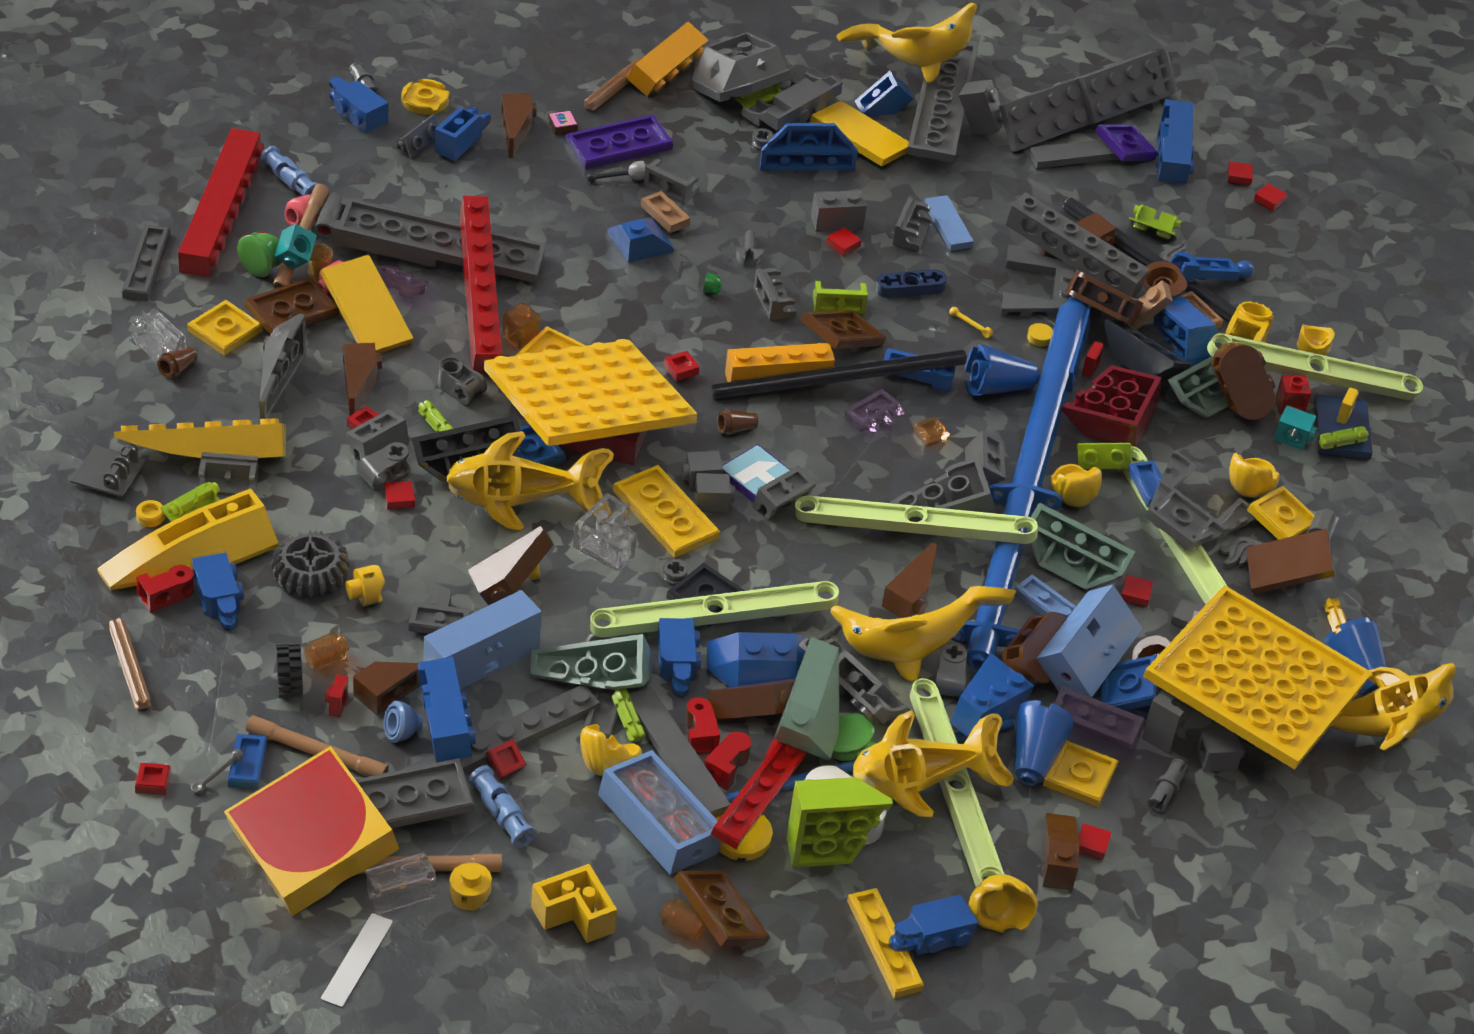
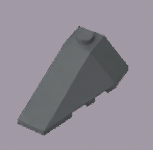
(282, 356)
(958, 489)

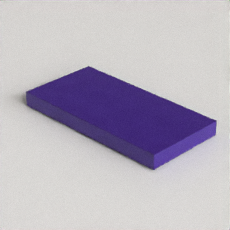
(619, 141)

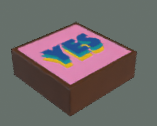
(562, 122)

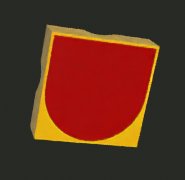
(311, 830)

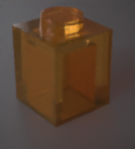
(520, 325)

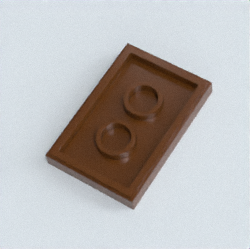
(290, 300)
(843, 329)
(1290, 561)
(722, 908)

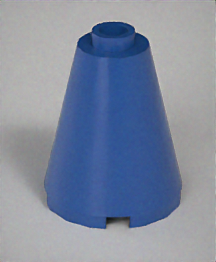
(998, 372)
(1360, 643)
(1039, 739)

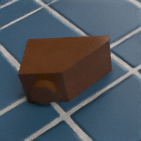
(385, 683)

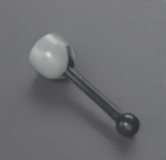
(635, 171)

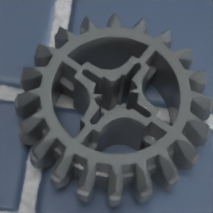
(328, 565)

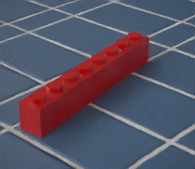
(220, 203)
(479, 281)

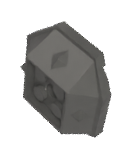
(740, 67)

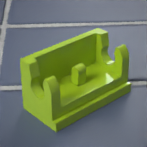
(840, 299)

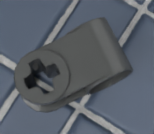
(459, 380)
(383, 467)
(951, 670)

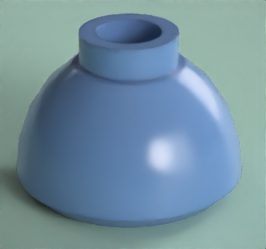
(401, 722)

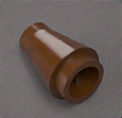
(175, 362)
(736, 421)

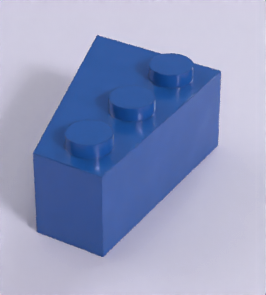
(1175, 142)
(1186, 330)
(992, 690)
(446, 710)

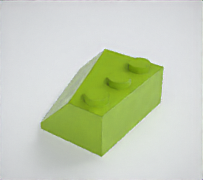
(832, 820)

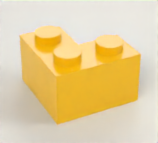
(575, 897)

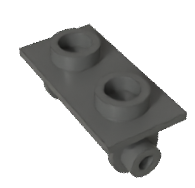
(418, 138)

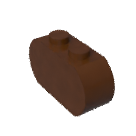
(1104, 297)
(1244, 380)
(1029, 643)

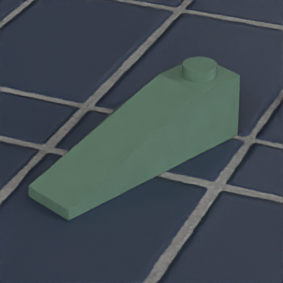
(598, 663)
(813, 705)

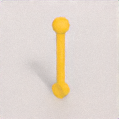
(987, 332)

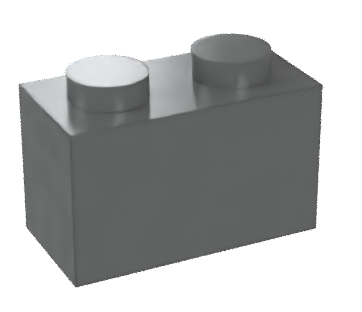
(981, 106)
(838, 210)

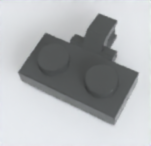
(434, 616)

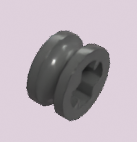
(760, 138)
(674, 565)

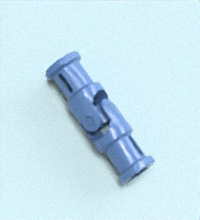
(287, 171)
(502, 806)

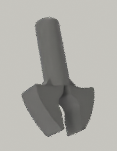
(749, 250)

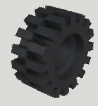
(289, 670)

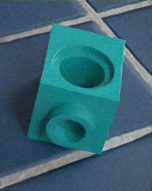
(295, 246)
(1295, 428)

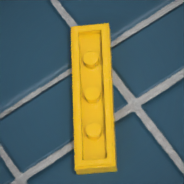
(877, 929)

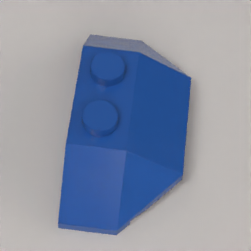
(809, 148)
(754, 658)

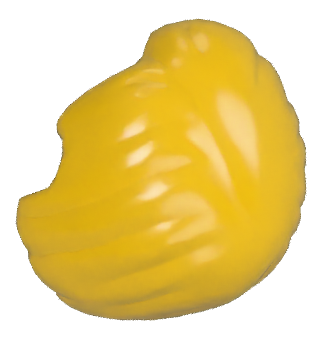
(1252, 476)
(1076, 484)
(602, 752)
(1003, 903)

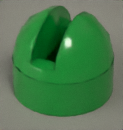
(712, 284)

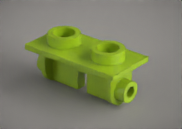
(766, 95)
(1145, 220)
(1105, 455)
(191, 501)

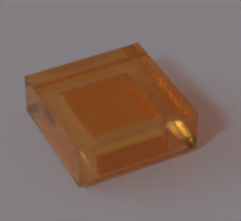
(930, 431)

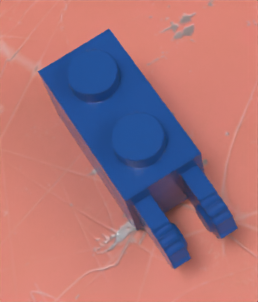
(358, 104)
(460, 132)
(217, 588)
(678, 653)
(935, 926)

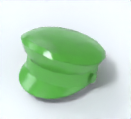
(258, 253)
(854, 736)

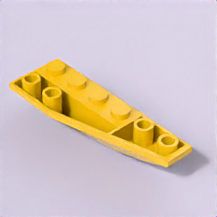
(242, 438)
(229, 525)

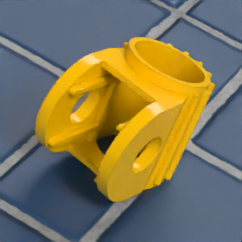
(1251, 322)

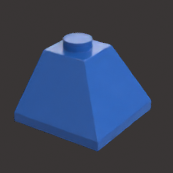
(640, 239)

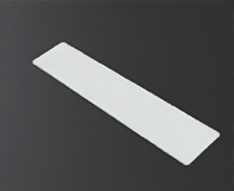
(356, 960)

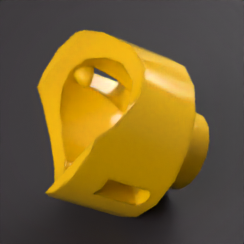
(1315, 339)
(364, 587)
(472, 882)

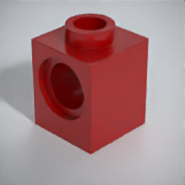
(1293, 392)

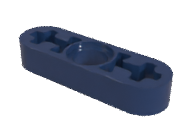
(927, 281)

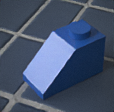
(884, 97)

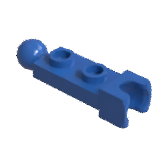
(1211, 268)

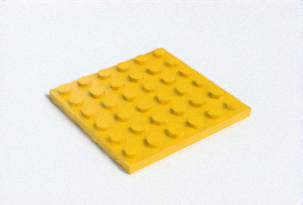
(589, 392)
(1258, 676)

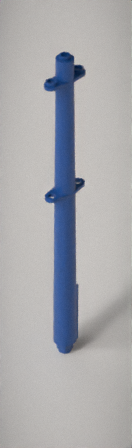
(1025, 491)

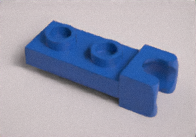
(939, 378)

